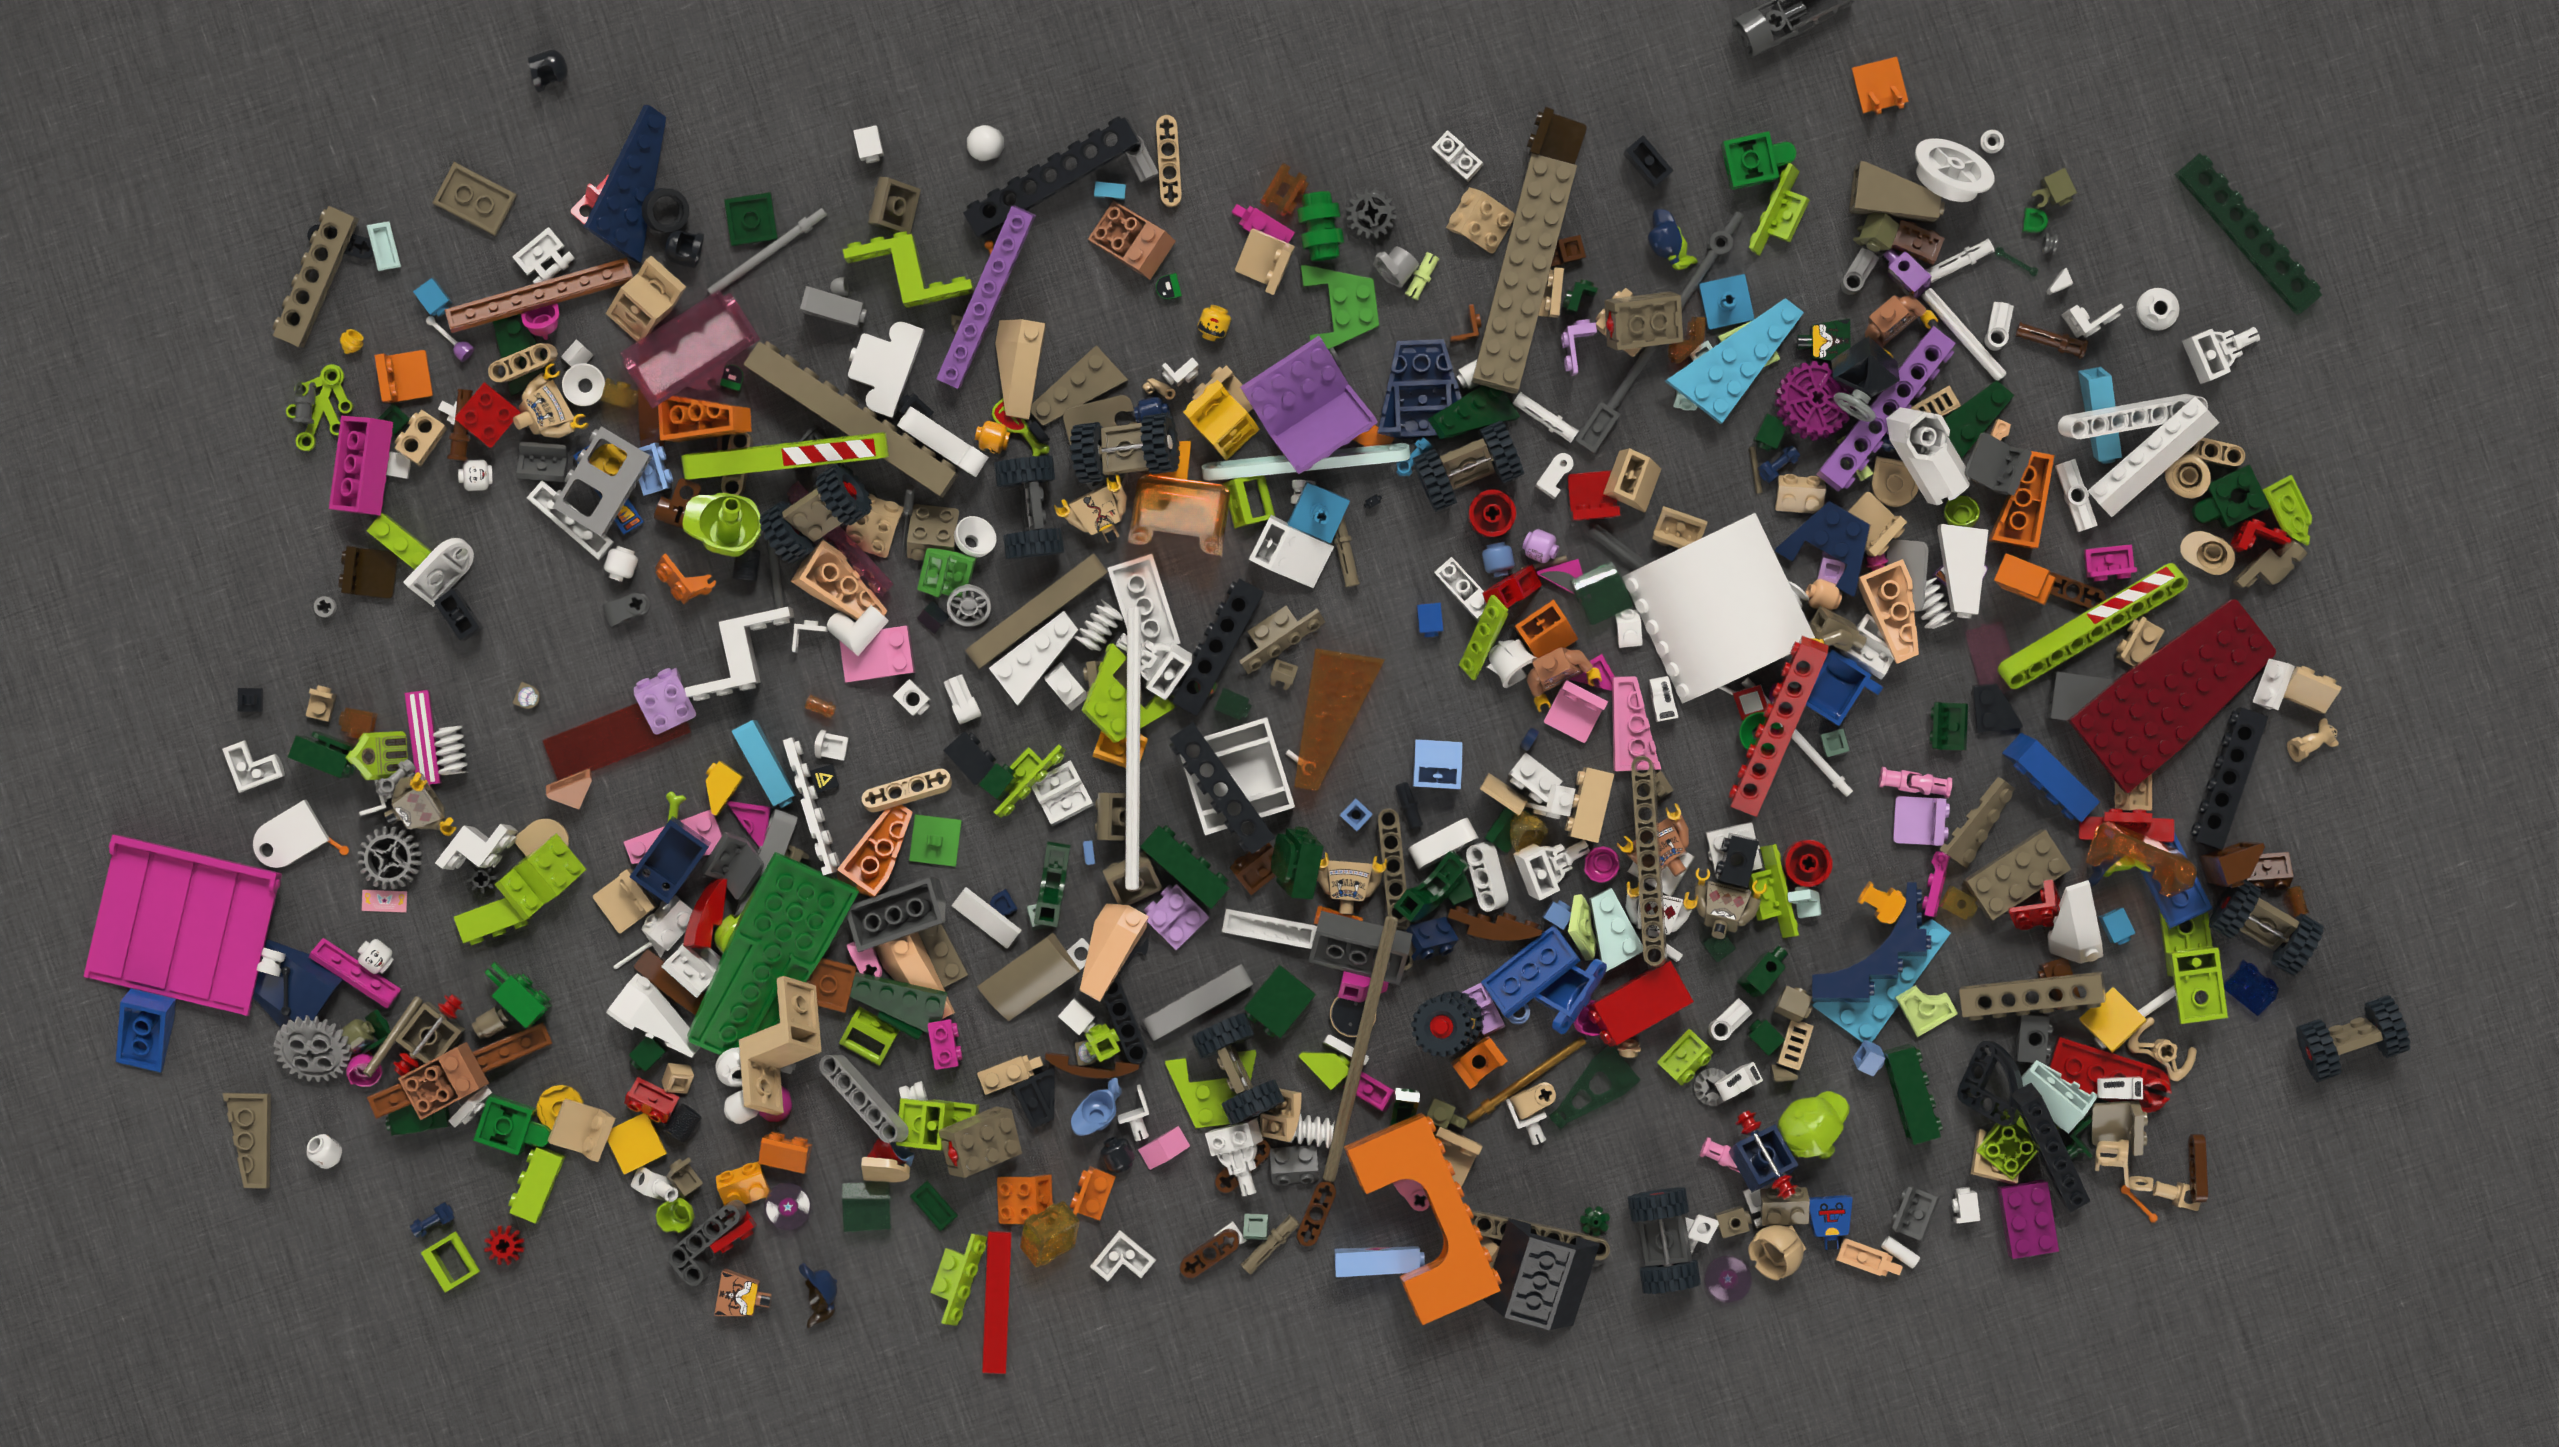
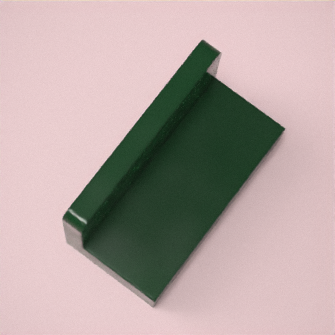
(1500, 830)

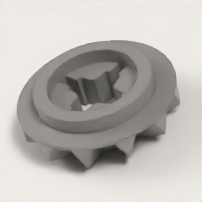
(1701, 1086)

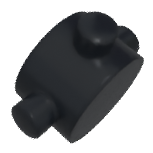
(1373, 501)

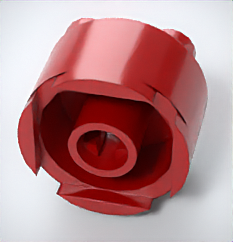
(1500, 503)
(1801, 851)

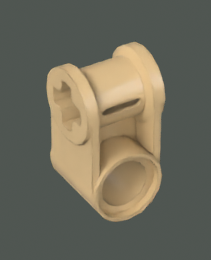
(1528, 1101)

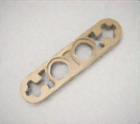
(1166, 161)
(905, 786)

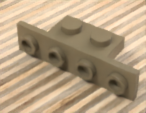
(1278, 634)

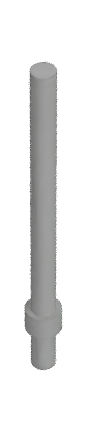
(804, 225)

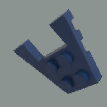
(1837, 534)

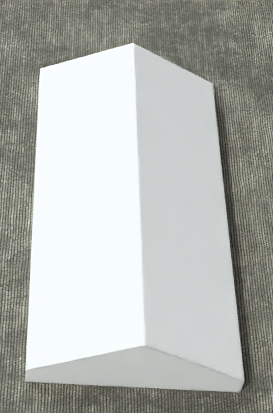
(1140, 586)

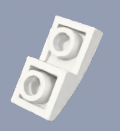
(1457, 156)

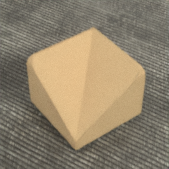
(677, 1078)

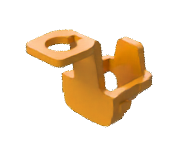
(1888, 904)

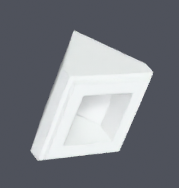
(577, 354)

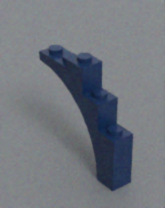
(1905, 940)

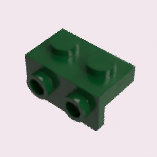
(1573, 297)
(1949, 726)

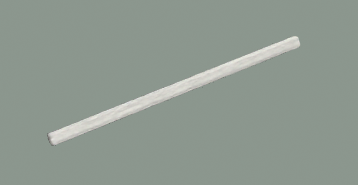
(1133, 747)

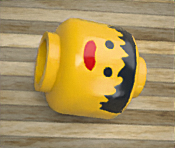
(1214, 322)

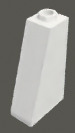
(1963, 563)

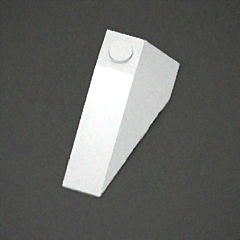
(2076, 926)

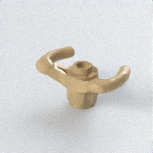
(2163, 1052)

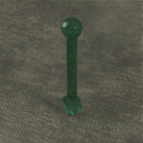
(2000, 252)

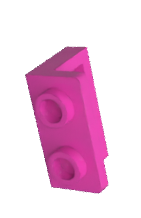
(2109, 561)
(943, 1044)

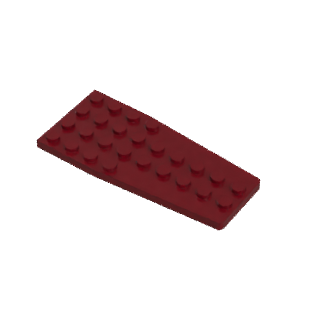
(2172, 694)

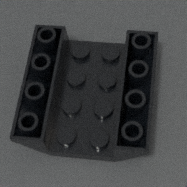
(1540, 1277)

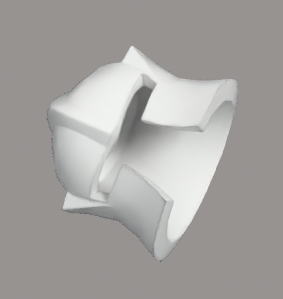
(1507, 661)

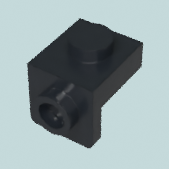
(915, 403)

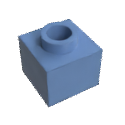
(1365, 814)
(1558, 914)
(1869, 1058)

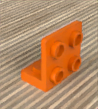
(403, 376)
(1093, 1194)
(1022, 1197)

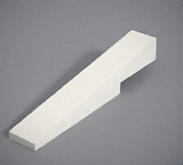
(1269, 928)

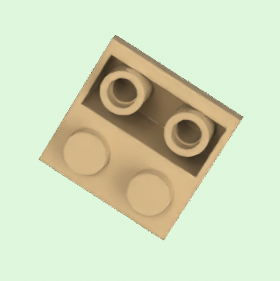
(1633, 479)
(2311, 690)

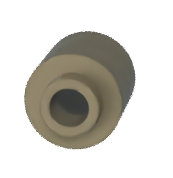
(490, 1023)

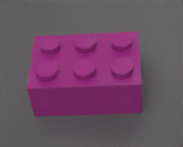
(2028, 1219)

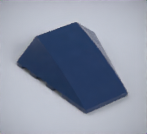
(1417, 389)
(308, 986)

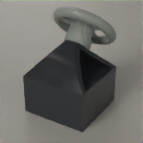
(1864, 373)

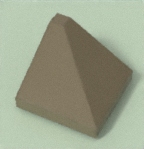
(1780, 1074)

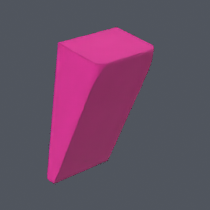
(1374, 1092)

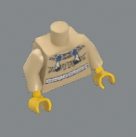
(546, 409)
(1349, 881)

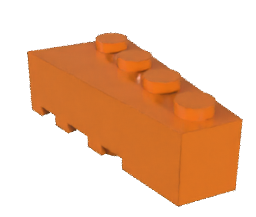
(696, 419)
(2023, 513)

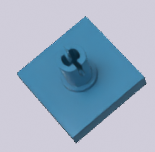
(1726, 302)
(1318, 512)

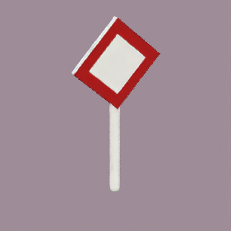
(1748, 700)

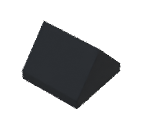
(933, 617)

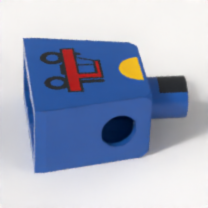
(1830, 1218)

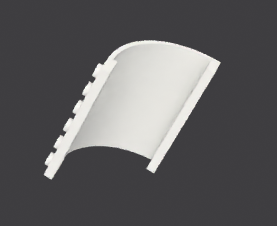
(1718, 608)

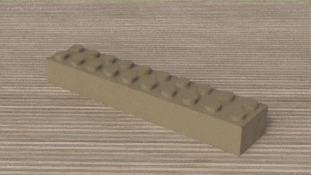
(1524, 273)
(847, 417)

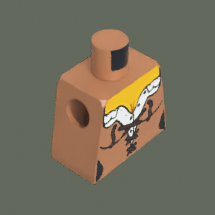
(739, 1295)

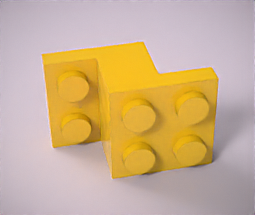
(1221, 420)

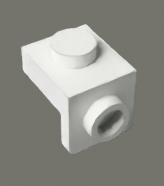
(1629, 628)

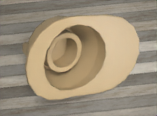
(2208, 552)

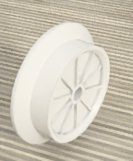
(1952, 170)

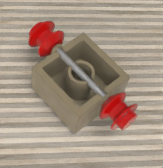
(429, 1033)

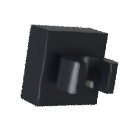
(250, 700)

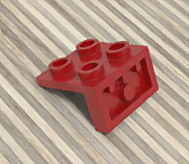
(487, 415)
(1587, 496)
(2247, 531)
(2038, 914)

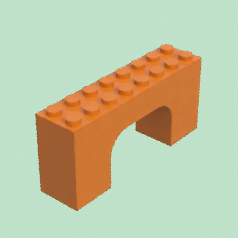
(1462, 1268)

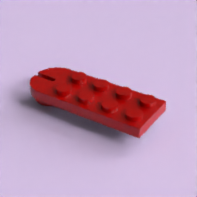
(2087, 1064)

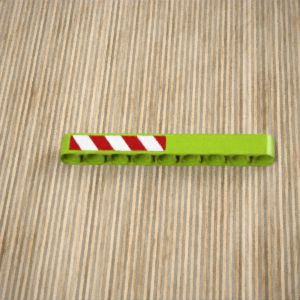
(785, 455)
(2092, 626)

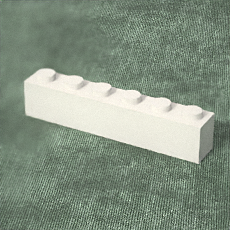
(2153, 456)

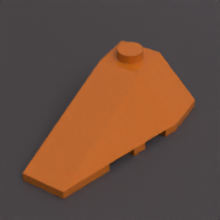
(874, 856)

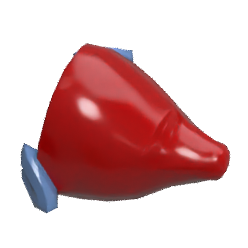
(891, 1151)

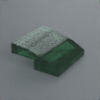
(1601, 593)
(866, 1206)

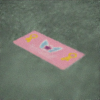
(384, 901)

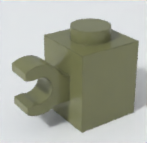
(2057, 189)
(1877, 232)
(1442, 1114)

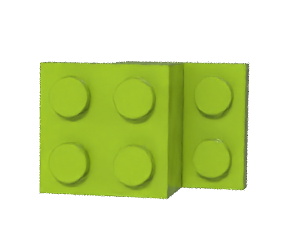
(540, 876)
(927, 1117)

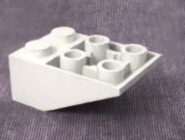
(1291, 552)

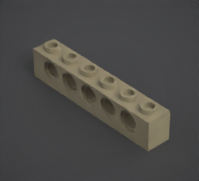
(318, 290)
(2091, 982)

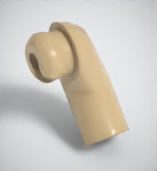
(1160, 387)

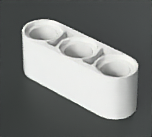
(1439, 844)
(1484, 866)

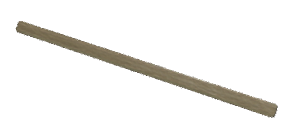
(1360, 1048)

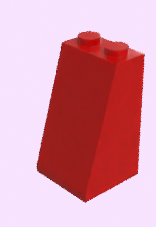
(1639, 1004)

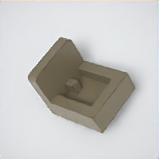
(683, 1177)

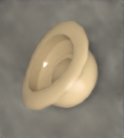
(2188, 476)

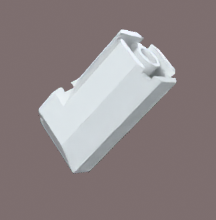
(1928, 453)

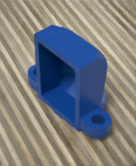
(1838, 687)
(1571, 993)

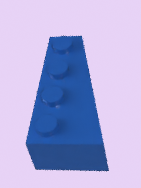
(2051, 777)

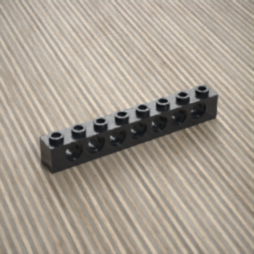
(1126, 140)

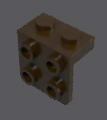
(1557, 137)
(368, 572)

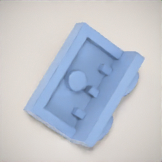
(655, 476)

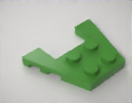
(1350, 301)

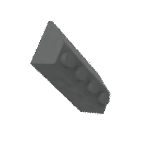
(897, 913)
(1353, 946)

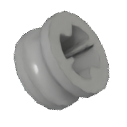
(321, 613)

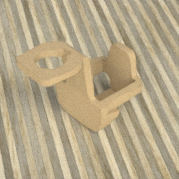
(2121, 1160)

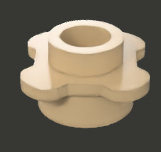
(1629, 1048)

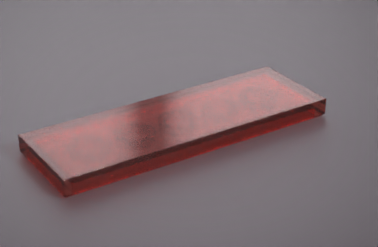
(606, 741)

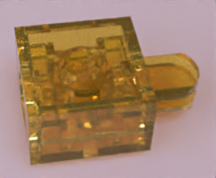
(1049, 1234)

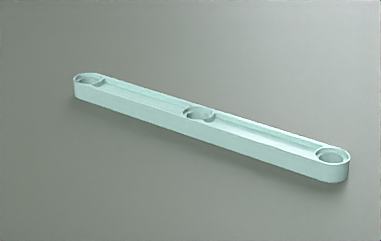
(1279, 463)

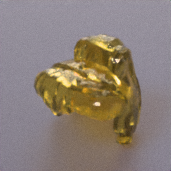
(1519, 833)

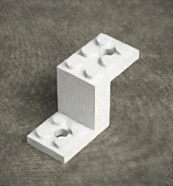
(740, 653)

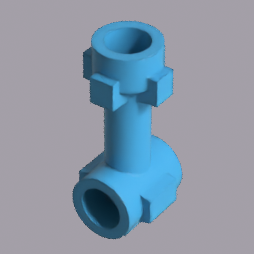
(1404, 467)

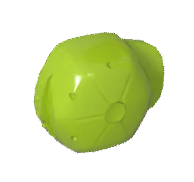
(723, 522)
(1814, 1124)

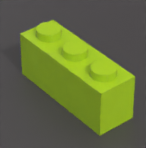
(399, 540)
(488, 919)
(536, 1184)

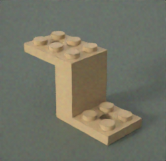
(780, 1045)

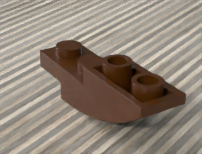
(1503, 928)

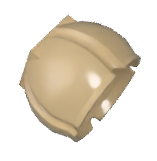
(1777, 1251)

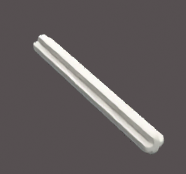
(1963, 334)

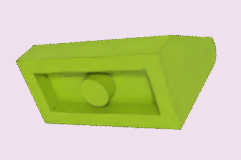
(1239, 502)
(873, 1027)
(440, 1270)

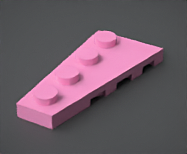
(1630, 726)
(702, 823)

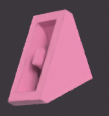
(1164, 1148)

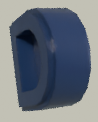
(1529, 739)
(1003, 903)

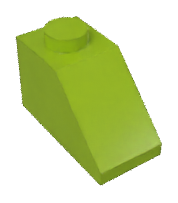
(1327, 1066)

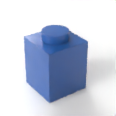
(1429, 619)

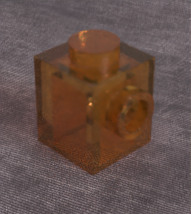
(357, 722)

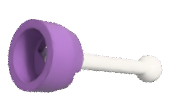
(462, 349)

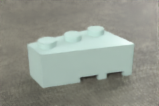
(1613, 930)
(2064, 1100)

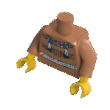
(1894, 317)
(1555, 669)
(1673, 843)

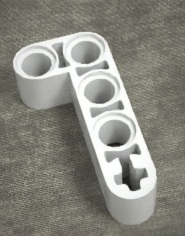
(942, 441)

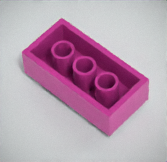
(361, 465)

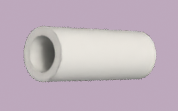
(1900, 1252)

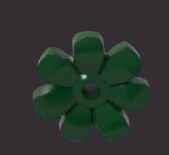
(1591, 1217)

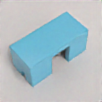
(1113, 190)

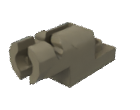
(2270, 565)

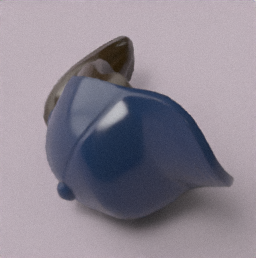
(821, 1293)

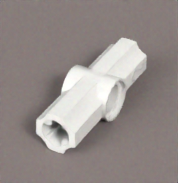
(2070, 480)

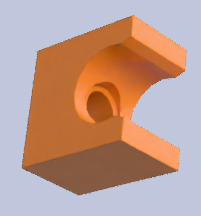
(2025, 579)
(1471, 1074)

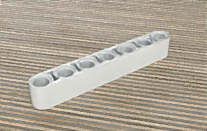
(2145, 415)

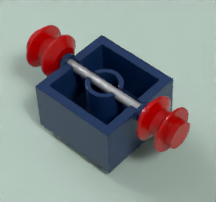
(1764, 1157)

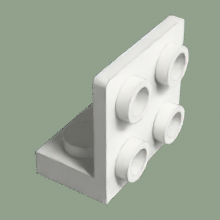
(2078, 318)
(1534, 778)

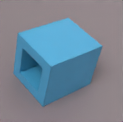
(433, 297)
(2117, 926)

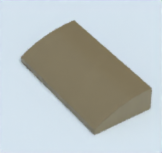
(1029, 977)

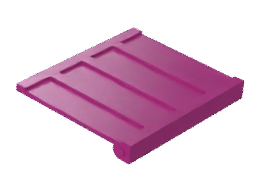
(182, 924)

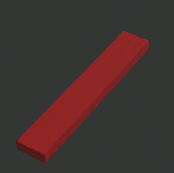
(997, 1302)

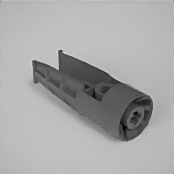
(1756, 33)

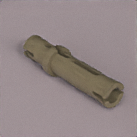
(1347, 561)
(1275, 1239)

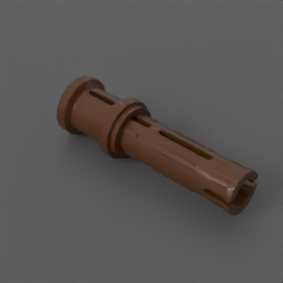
(2062, 342)
(460, 436)

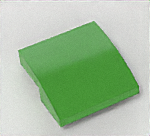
(945, 572)

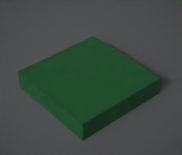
(751, 219)

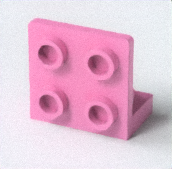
(1575, 711)

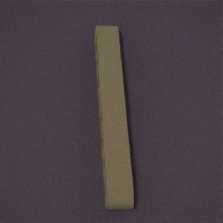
(1644, 850)

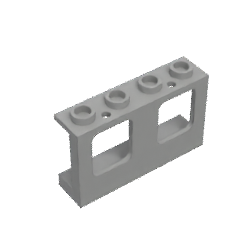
(613, 488)

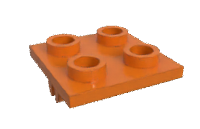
(1880, 85)
(682, 587)

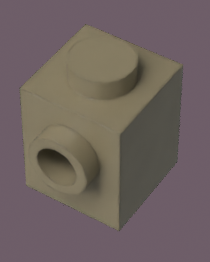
(1794, 1004)
(1733, 1221)

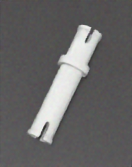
(1960, 260)
(1544, 416)

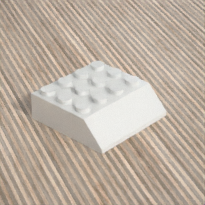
(1255, 766)

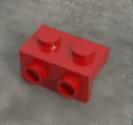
(651, 1100)
(742, 1229)

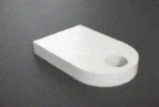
(441, 569)
(290, 835)

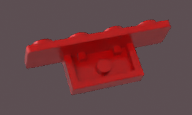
(2138, 821)

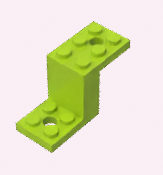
(908, 269)

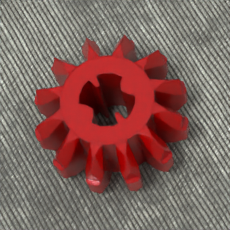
(511, 1251)

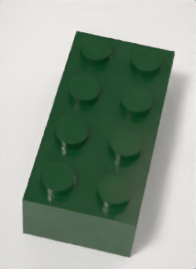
(1185, 867)
(1911, 1094)

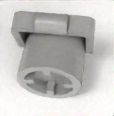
(1396, 266)

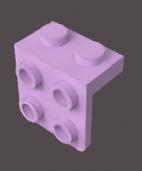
(1579, 329)
(664, 701)
(1920, 820)

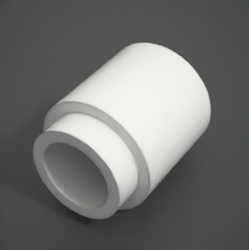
(1466, 374)

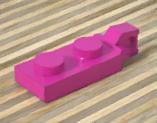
(1256, 219)
(1936, 883)

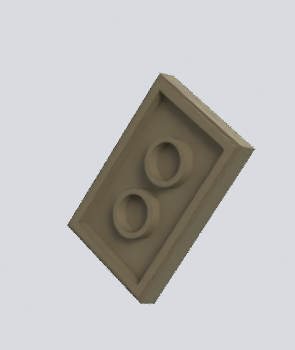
(474, 199)

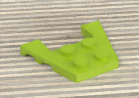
(1108, 700)
(1205, 1097)

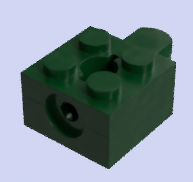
(2231, 498)

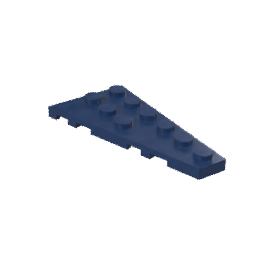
(618, 209)

